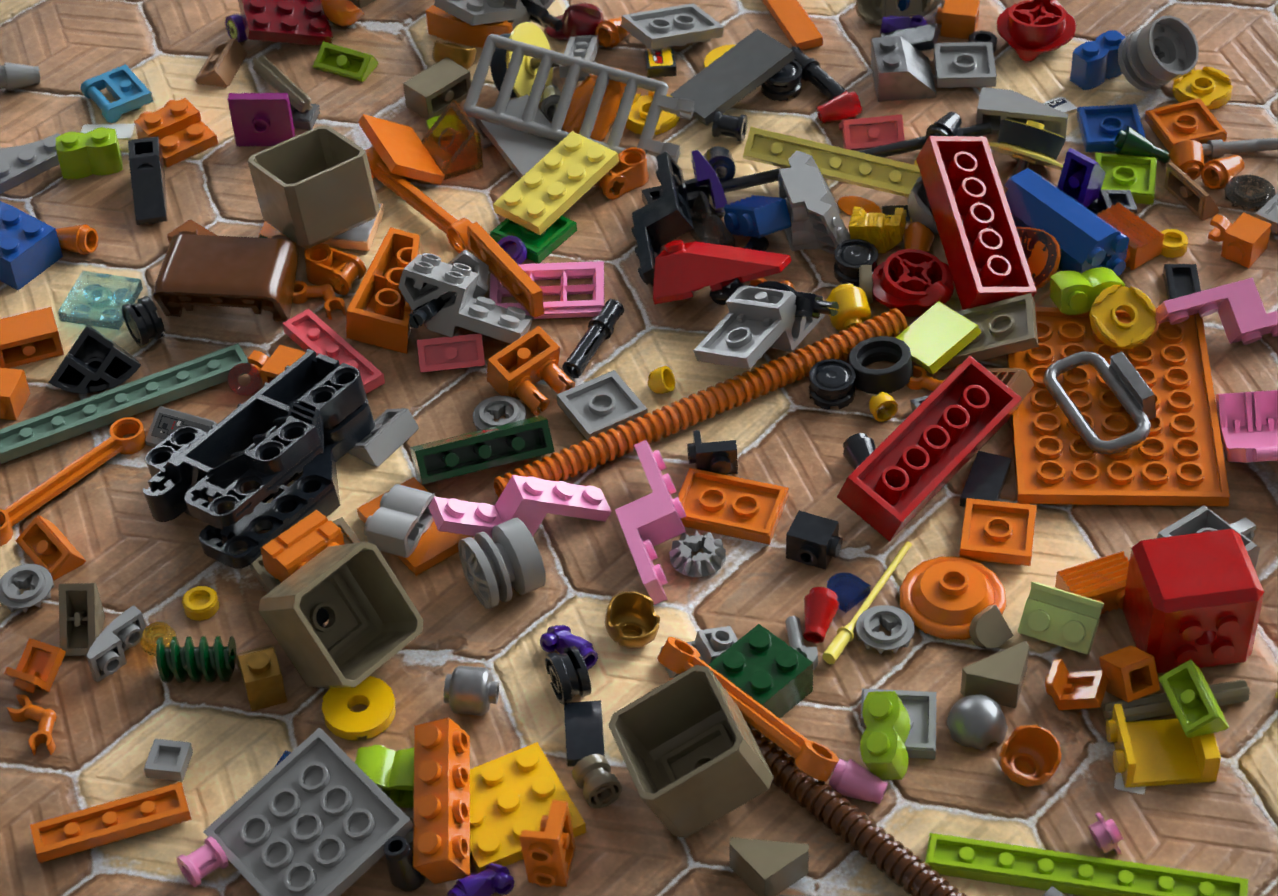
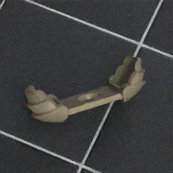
(874, 10)

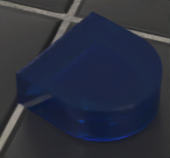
(849, 589)

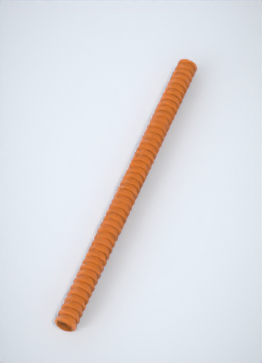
(705, 403)

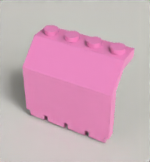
(1249, 425)

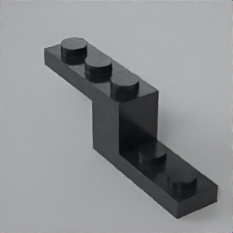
(662, 218)

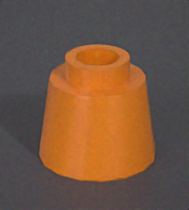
(1188, 157)

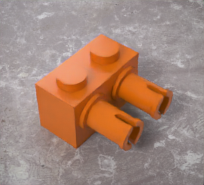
(525, 363)

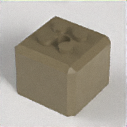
(314, 186)
(366, 611)
(690, 751)

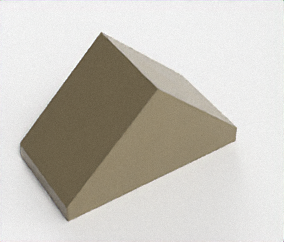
(79, 617)
(998, 675)
(768, 865)

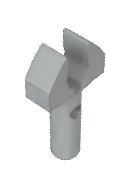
(796, 640)

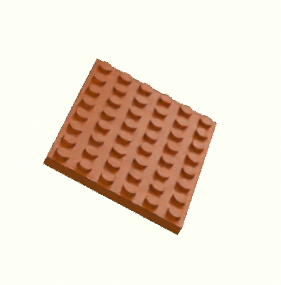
(1175, 463)

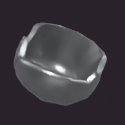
(977, 722)

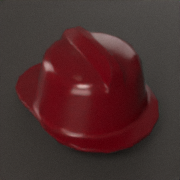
(577, 20)

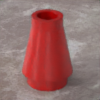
(840, 108)
(819, 612)

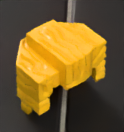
(877, 229)

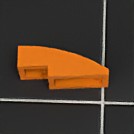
(455, 30)

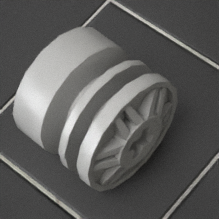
(1158, 53)
(502, 563)

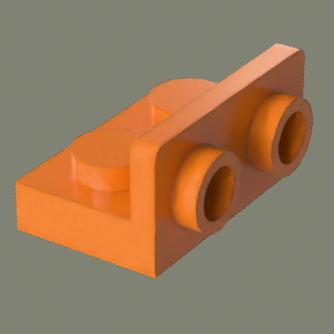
(550, 851)

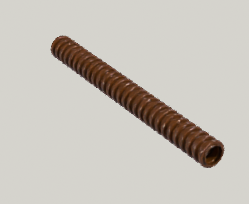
(852, 825)

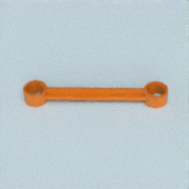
(455, 229)
(74, 472)
(809, 755)

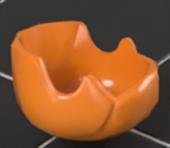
(341, 12)
(1030, 755)

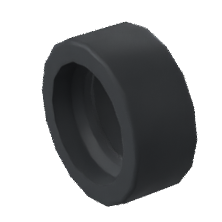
(876, 350)

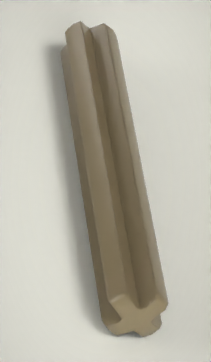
(282, 83)
(1159, 704)

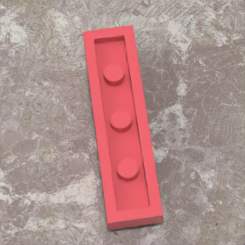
(314, 334)

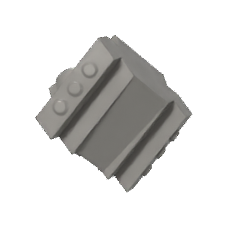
(810, 206)

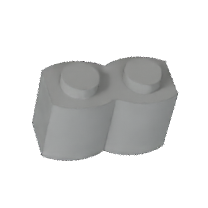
(400, 520)

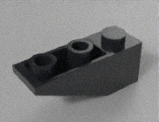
(148, 180)

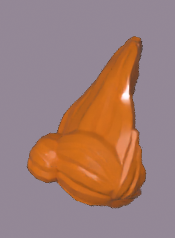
(607, 111)

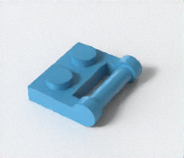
(123, 86)

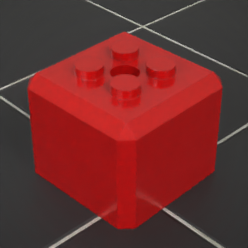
(1193, 599)

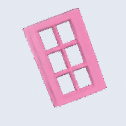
(560, 271)

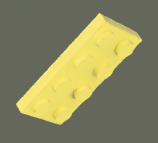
(556, 183)

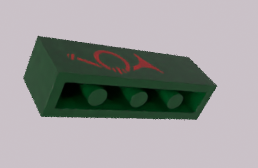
(482, 449)

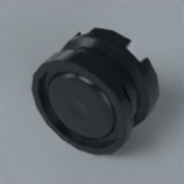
(784, 83)
(850, 256)
(143, 321)
(832, 383)
(568, 674)

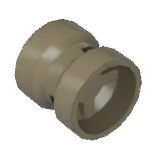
(598, 784)

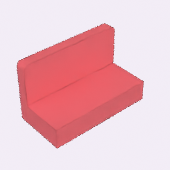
(872, 131)
(450, 353)

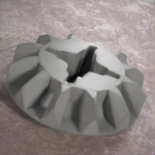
(495, 408)
(701, 564)
(23, 577)
(893, 620)

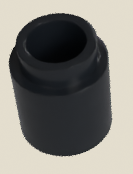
(721, 162)

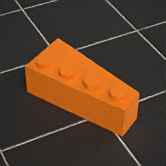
(378, 308)

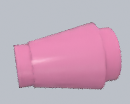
(857, 782)

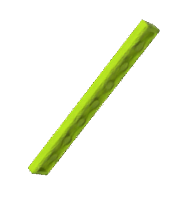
(1069, 871)

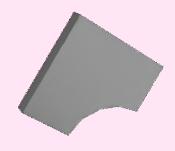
(922, 714)

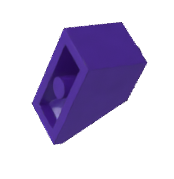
(1081, 177)

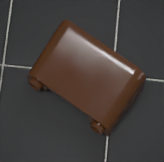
(227, 274)

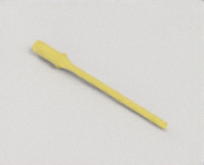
(845, 633)

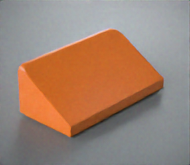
(49, 547)

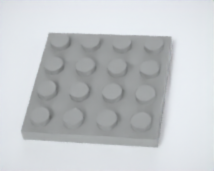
(309, 824)

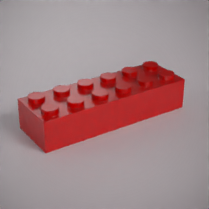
(974, 220)
(928, 448)

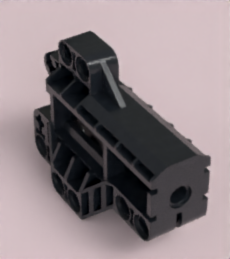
(278, 435)

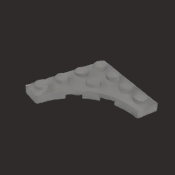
(26, 161)

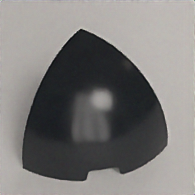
(94, 364)

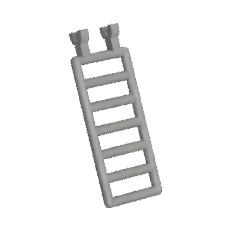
(680, 107)

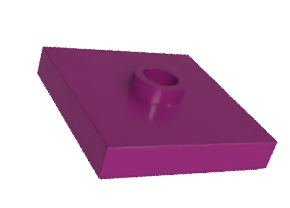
(260, 118)

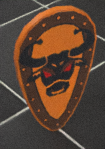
(1041, 254)

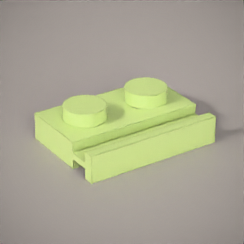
(1060, 617)

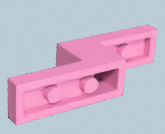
(1237, 307)
(522, 498)
(651, 521)

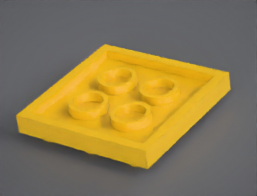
(509, 798)

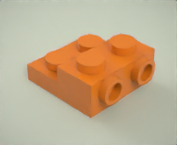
(178, 130)

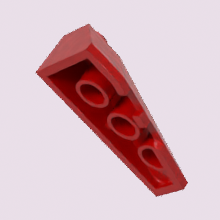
(695, 265)

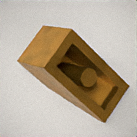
(262, 677)

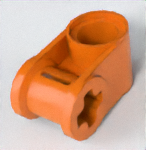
(626, 175)
(331, 267)

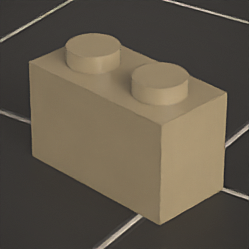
(436, 87)

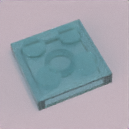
(99, 299)

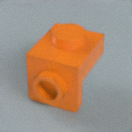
(37, 666)
(1075, 689)

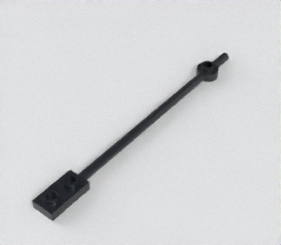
(738, 183)

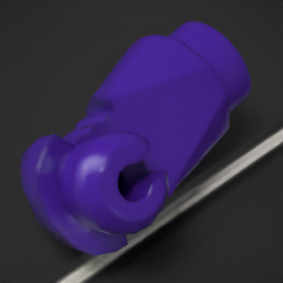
(896, 23)
(560, 637)
(491, 880)

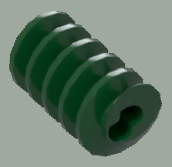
(195, 661)

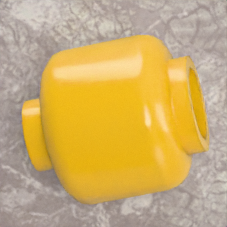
(852, 306)

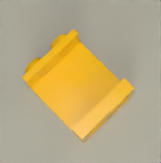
(1160, 752)

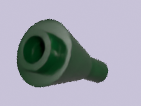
(1132, 143)

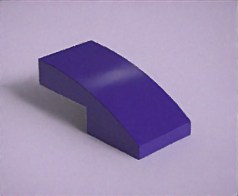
(706, 175)

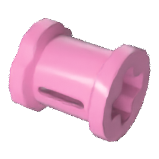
(202, 861)

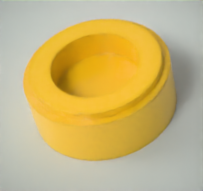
(1174, 243)
(200, 603)

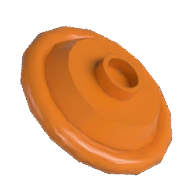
(948, 594)

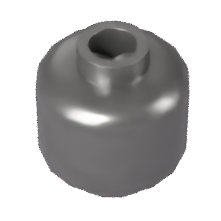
(470, 690)

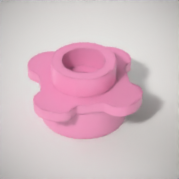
(1105, 834)

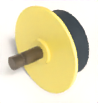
(529, 34)
(1028, 144)

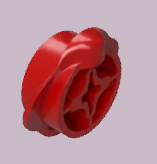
(1036, 27)
(912, 282)

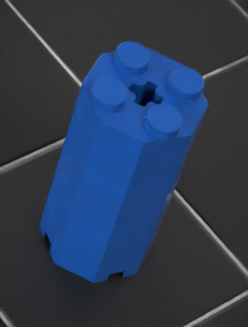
(1082, 235)

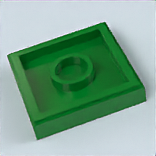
(537, 245)

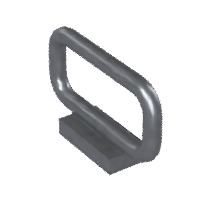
(1123, 382)

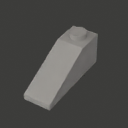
(1007, 104)

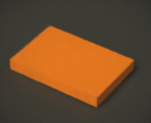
(401, 150)
(732, 505)
(433, 544)

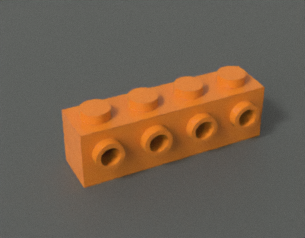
(441, 801)

